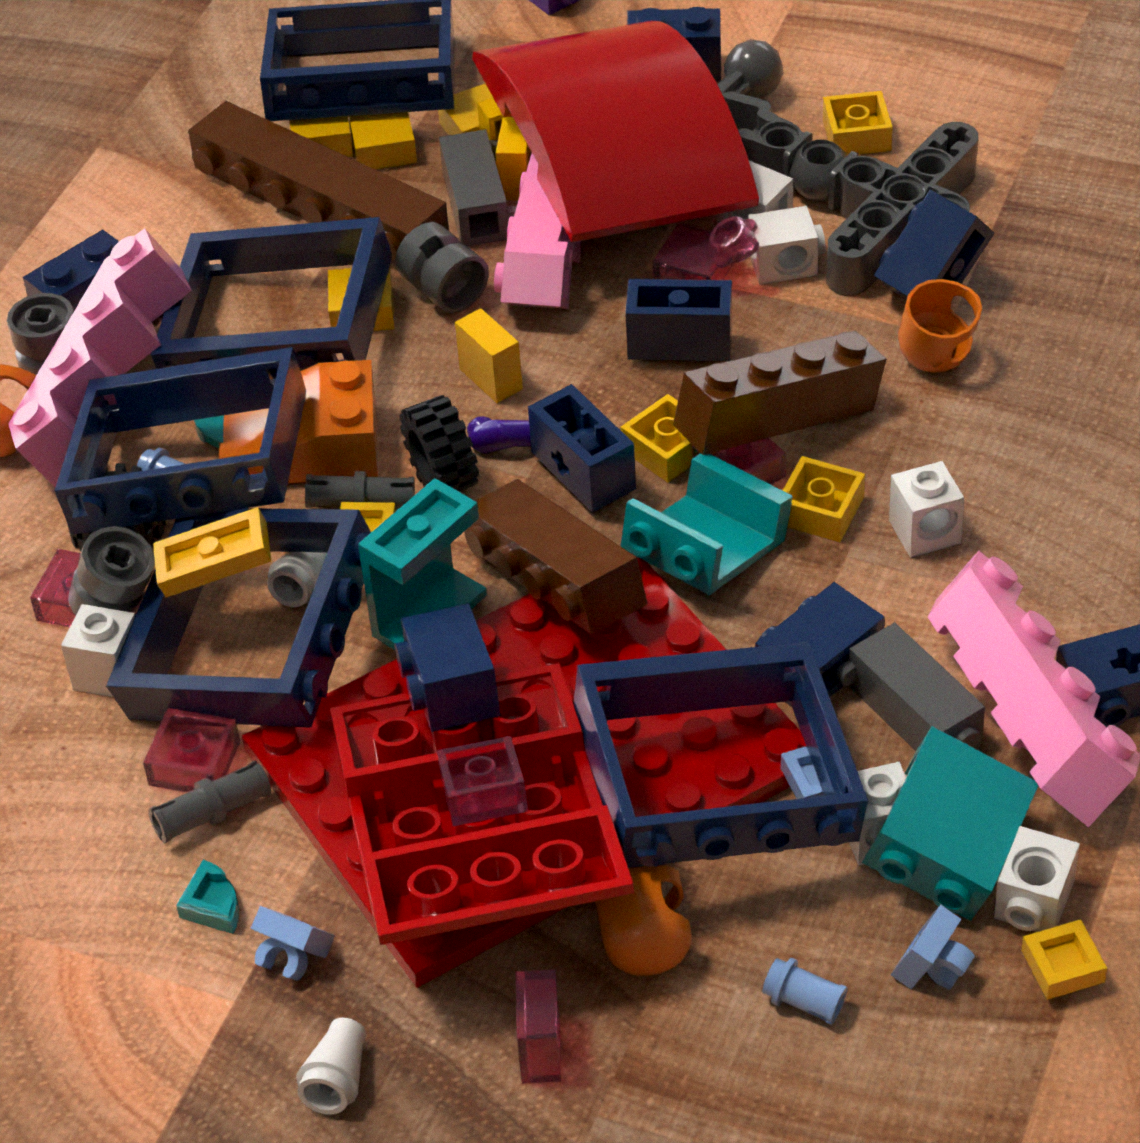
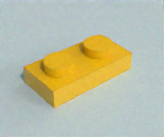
(212, 552)

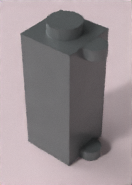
(475, 187)
(911, 689)

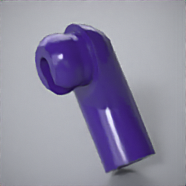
(498, 435)

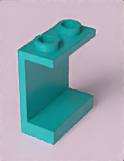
(714, 529)
(411, 564)
(951, 824)

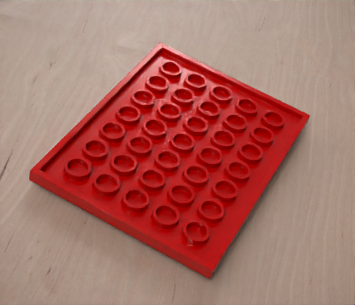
(665, 759)

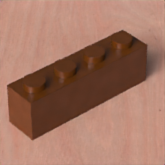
(778, 392)
(556, 557)

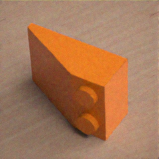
(335, 425)

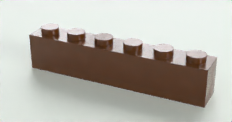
(305, 175)

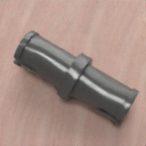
(332, 490)
(209, 801)

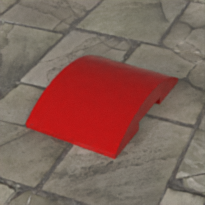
(622, 128)
(447, 877)

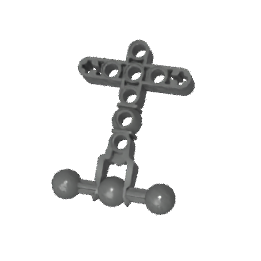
(863, 189)

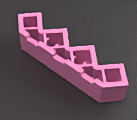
(536, 251)
(101, 340)
(1037, 698)

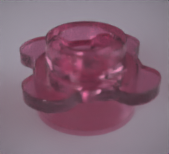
(733, 240)

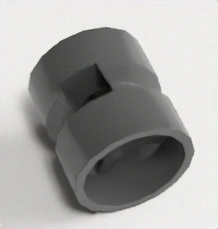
(442, 267)
(36, 326)
(112, 570)

